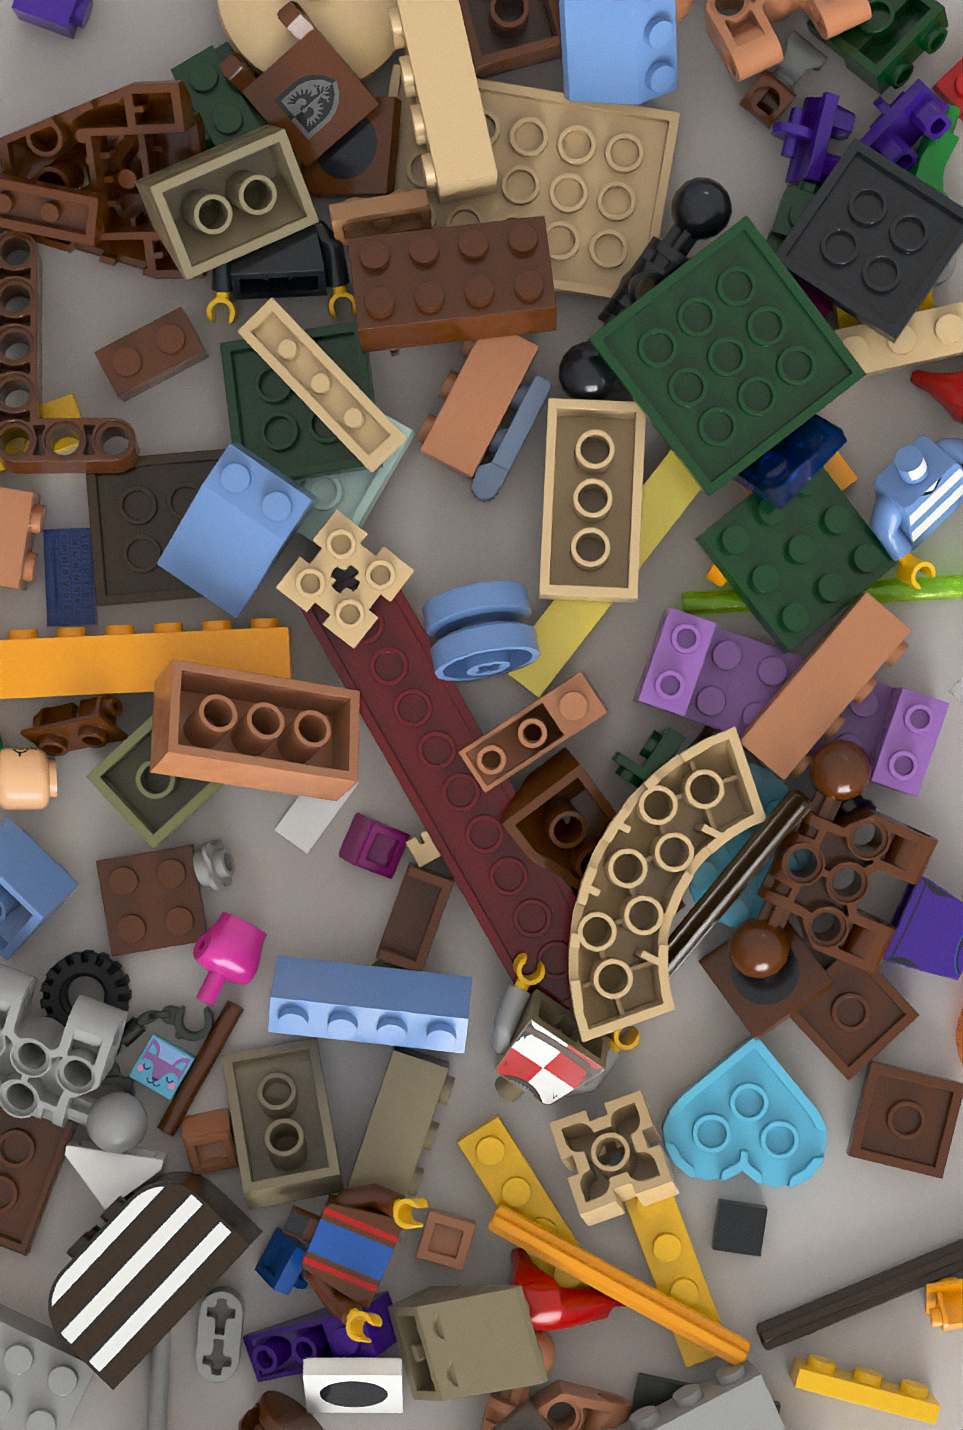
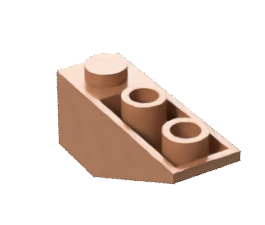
(534, 731)

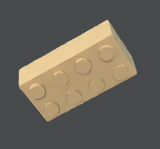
(447, 97)
(592, 501)

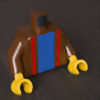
(352, 1248)

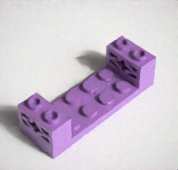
(730, 677)

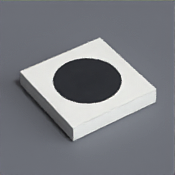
(353, 1385)

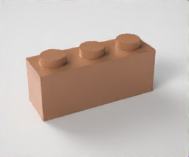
(476, 402)

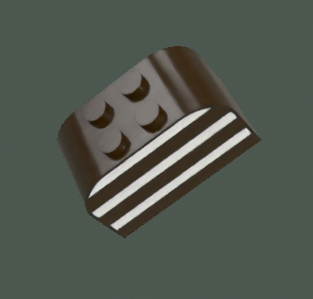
(145, 1270)

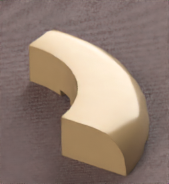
(641, 876)

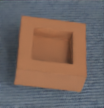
(445, 1239)

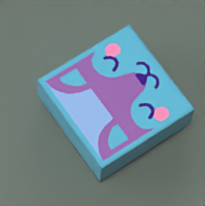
(162, 1066)

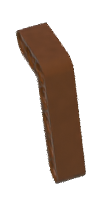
(26, 375)

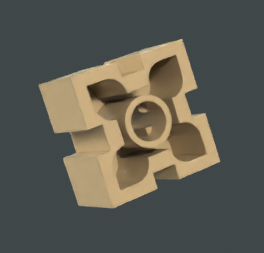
(376, 576)
(587, 1148)

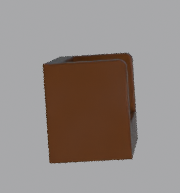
(415, 917)

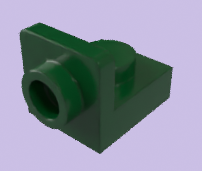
(657, 751)

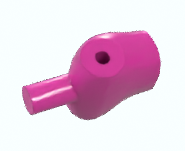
(230, 953)

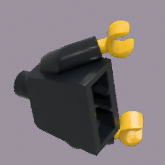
(289, 267)

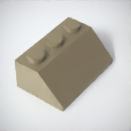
(228, 200)

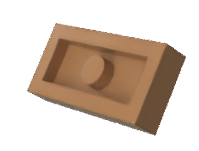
(385, 214)

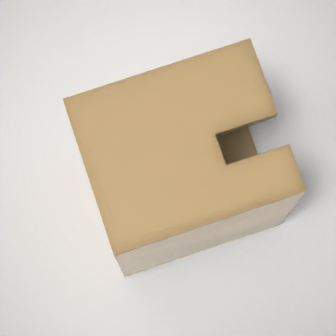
(423, 852)

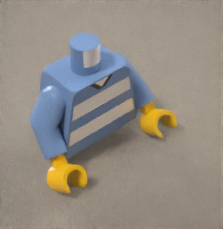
(916, 498)

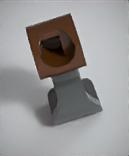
(774, 90)

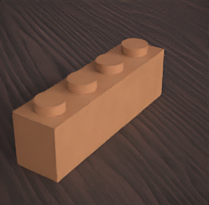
(823, 686)

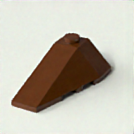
(559, 817)

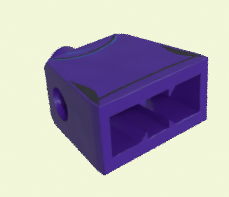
(928, 931)

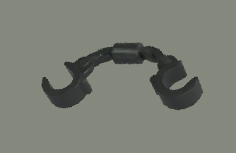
(134, 1029)

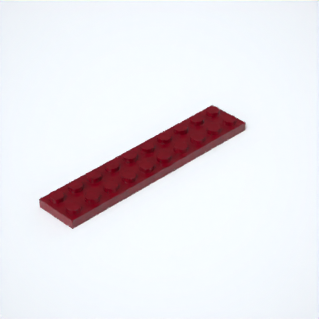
(420, 731)

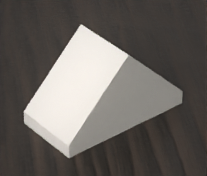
(113, 1173)

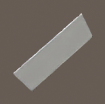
(309, 819)

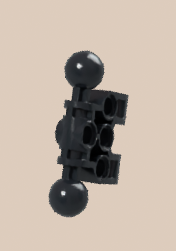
(699, 213)

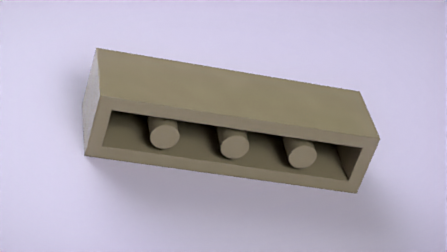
(402, 1122)

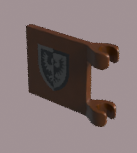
(305, 90)

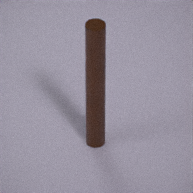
(200, 1068)

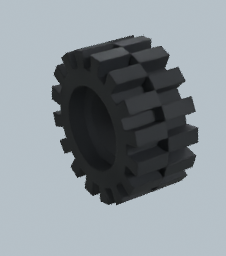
(82, 964)

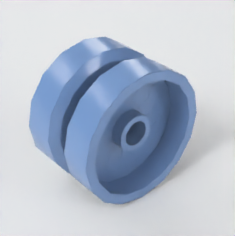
(480, 630)

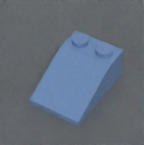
(236, 529)

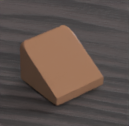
(209, 1141)

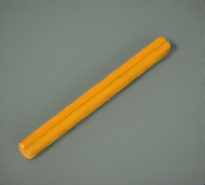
(619, 1285)

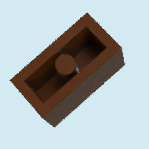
(151, 354)

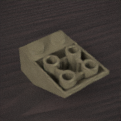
(467, 1341)

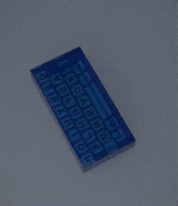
(69, 577)

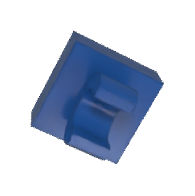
(282, 1263)

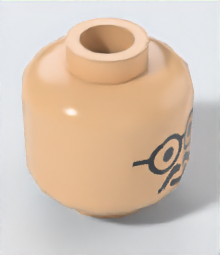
(26, 779)

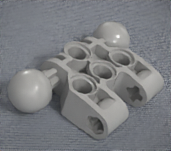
(55, 1075)

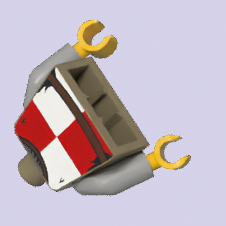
(542, 1045)

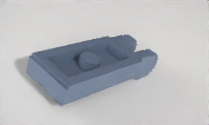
(509, 441)

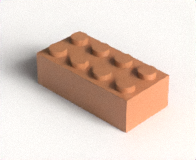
(255, 730)

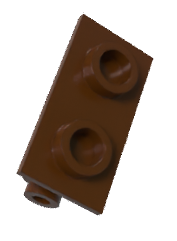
(61, 731)

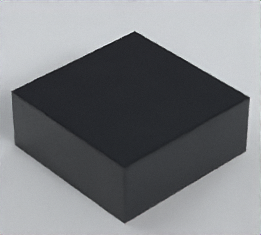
(739, 1227)

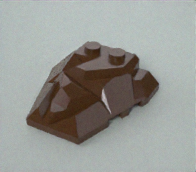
(104, 151)

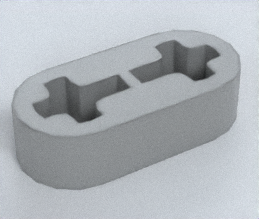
(209, 1333)

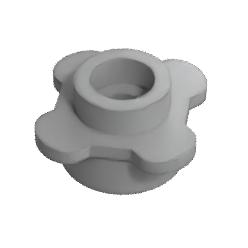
(213, 865)

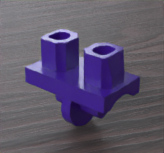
(905, 122)
(808, 137)

